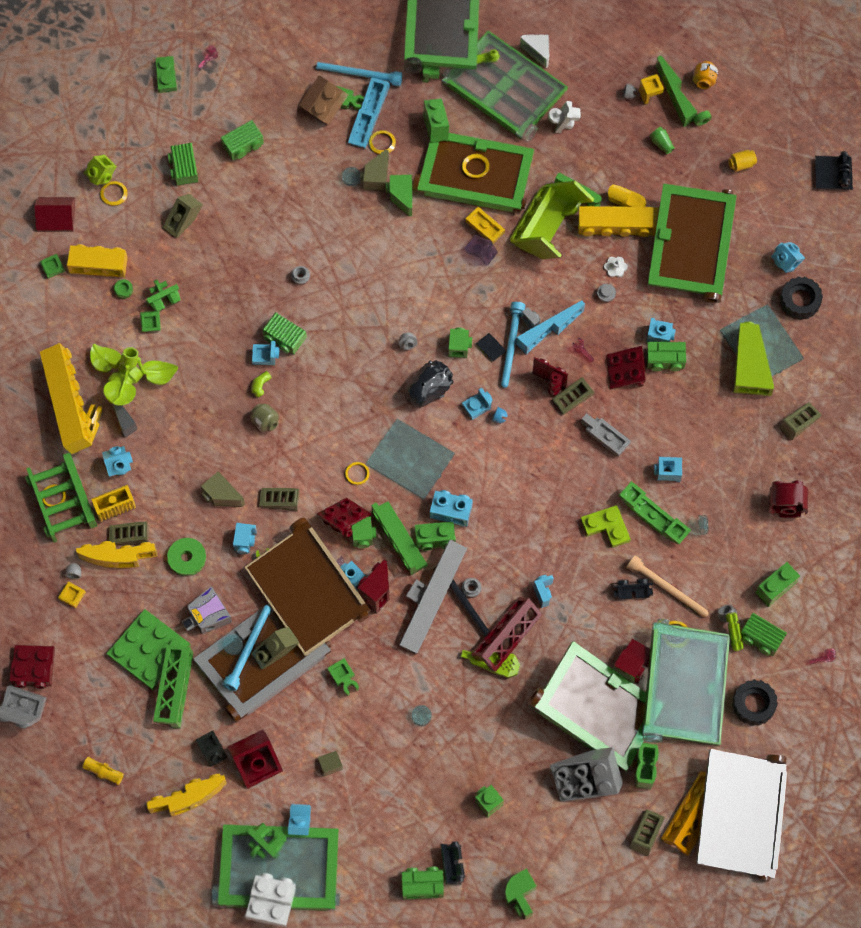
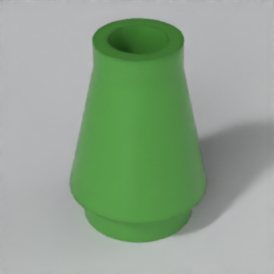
(662, 140)

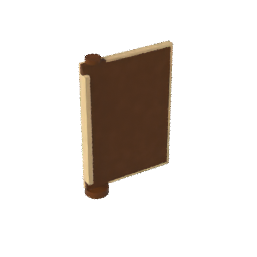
(307, 587)

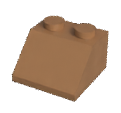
(323, 99)

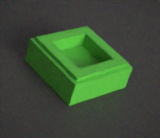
(52, 266)
(150, 321)

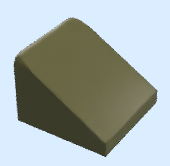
(330, 763)

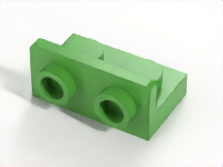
(434, 535)

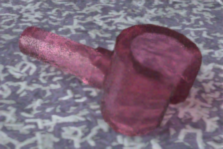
(212, 54)
(578, 349)
(830, 656)

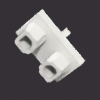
(564, 117)

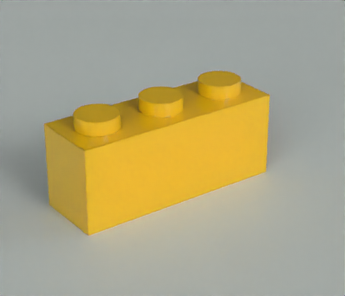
(97, 261)

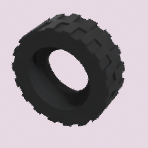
(804, 284)
(744, 713)

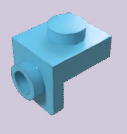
(265, 354)

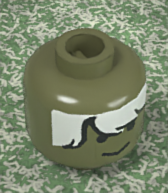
(264, 417)

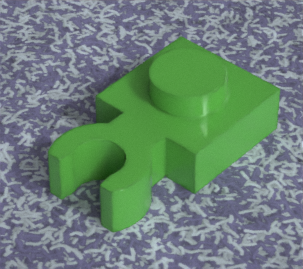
(351, 99)
(342, 674)

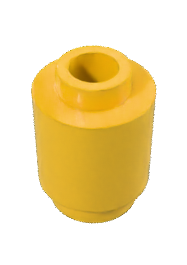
(742, 160)

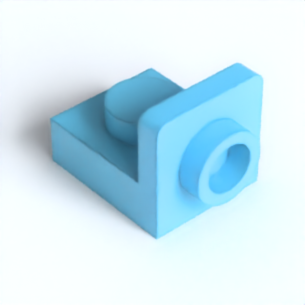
(478, 404)
(542, 593)
(299, 819)

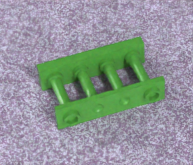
(79, 500)

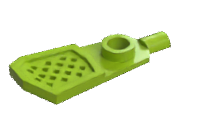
(505, 673)

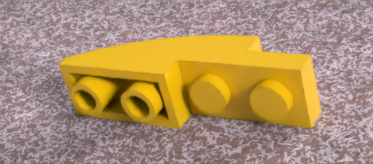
(109, 556)
(196, 794)

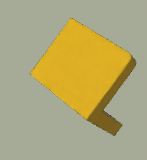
(650, 87)

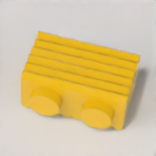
(113, 503)

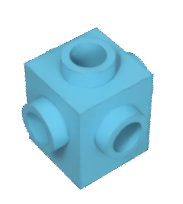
(787, 256)
(117, 460)

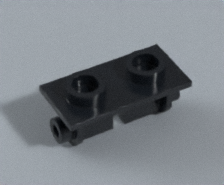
(640, 587)
(453, 870)

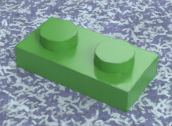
(166, 74)

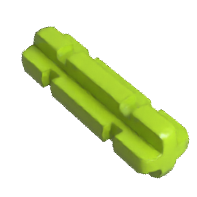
(734, 631)

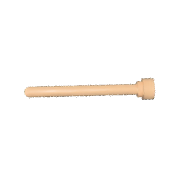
(637, 566)

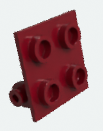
(626, 368)
(555, 375)
(343, 516)

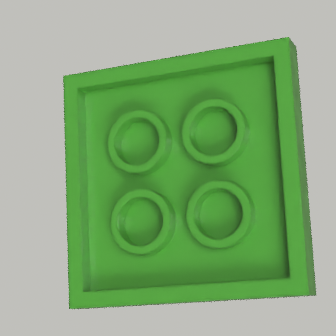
(143, 648)

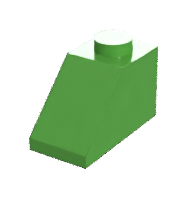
(401, 192)

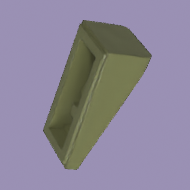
(575, 386)
(791, 429)
(295, 493)
(143, 526)
(644, 845)

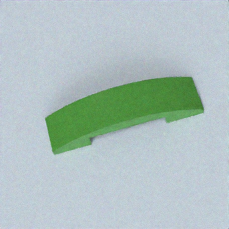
(653, 515)

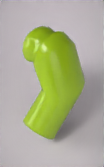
(491, 56)
(258, 382)

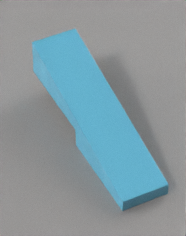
(369, 112)
(557, 323)

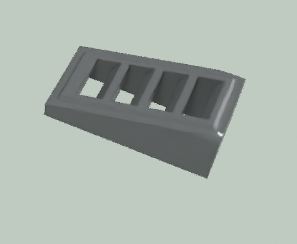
(126, 422)

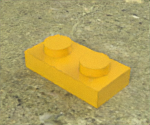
(485, 225)

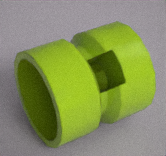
(133, 375)

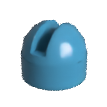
(498, 415)

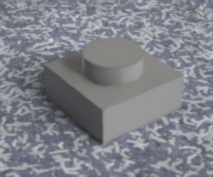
(530, 318)
(416, 591)

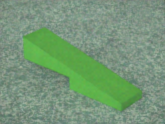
(673, 85)

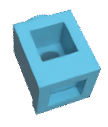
(655, 333)
(673, 464)
(244, 538)

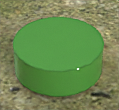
(702, 118)
(123, 289)

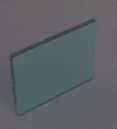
(778, 345)
(410, 459)

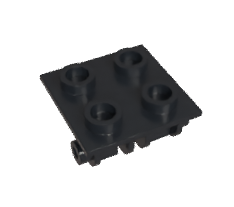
(834, 172)

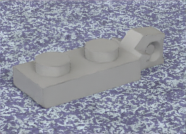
(606, 434)

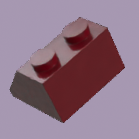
(255, 758)

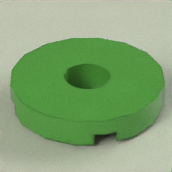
(183, 546)

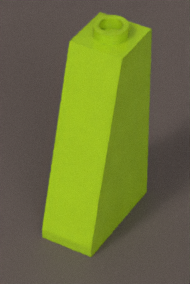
(752, 365)

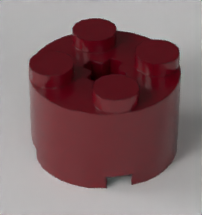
(788, 499)

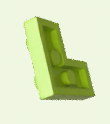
(609, 521)

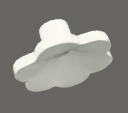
(615, 266)

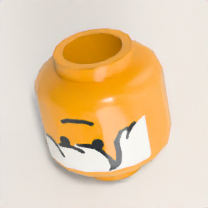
(705, 75)

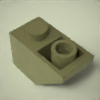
(275, 647)

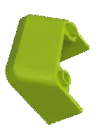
(545, 216)

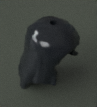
(428, 384)

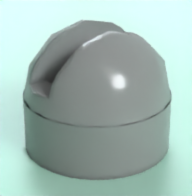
(628, 91)
(73, 571)

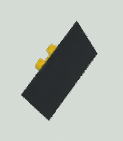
(491, 347)

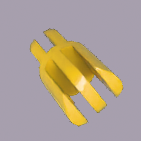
(625, 197)
(93, 423)

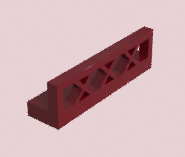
(502, 628)

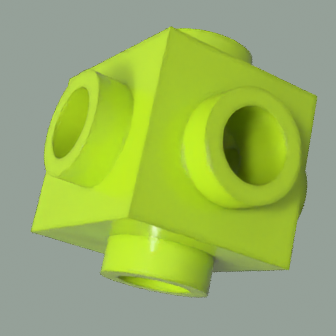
(100, 170)

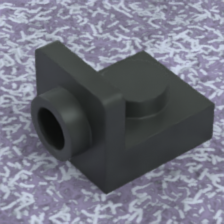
(211, 748)

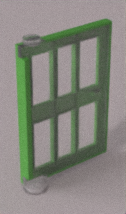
(507, 90)

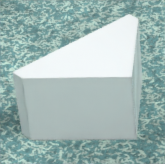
(537, 47)

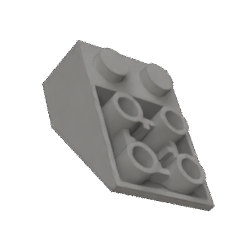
(587, 775)

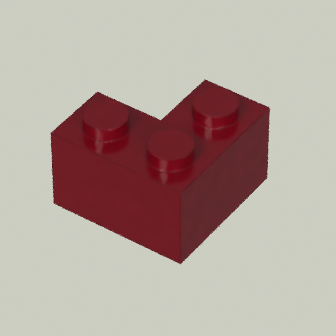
(632, 661)

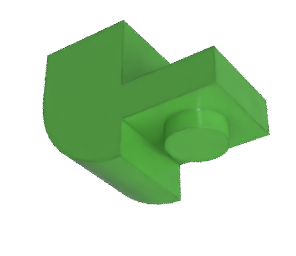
(518, 887)

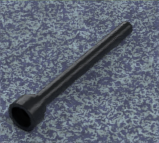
(469, 608)

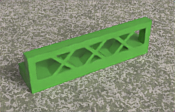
(398, 537)
(180, 689)

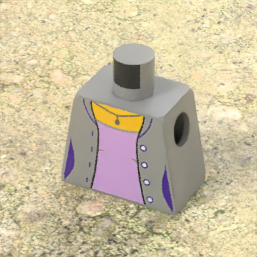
(207, 613)

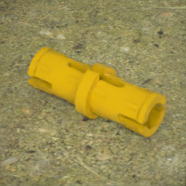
(103, 770)

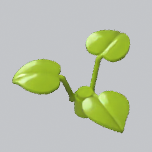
(120, 393)

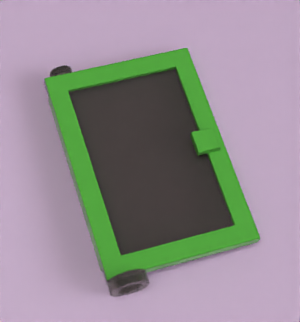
(441, 34)

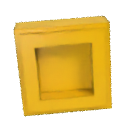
(71, 594)

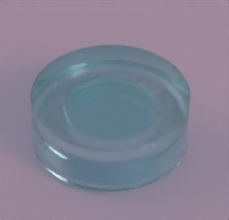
(351, 176)
(703, 524)
(232, 644)
(421, 715)

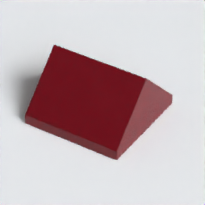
(55, 214)

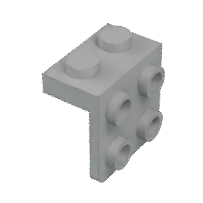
(21, 707)

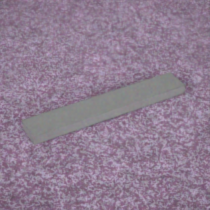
(433, 596)

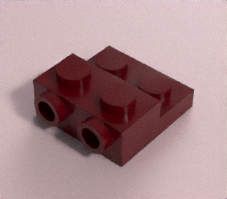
(32, 666)

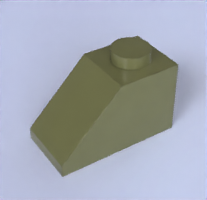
(376, 172)
(182, 214)
(221, 492)

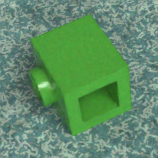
(459, 343)
(363, 533)
(488, 800)

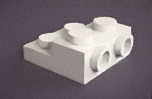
(271, 900)

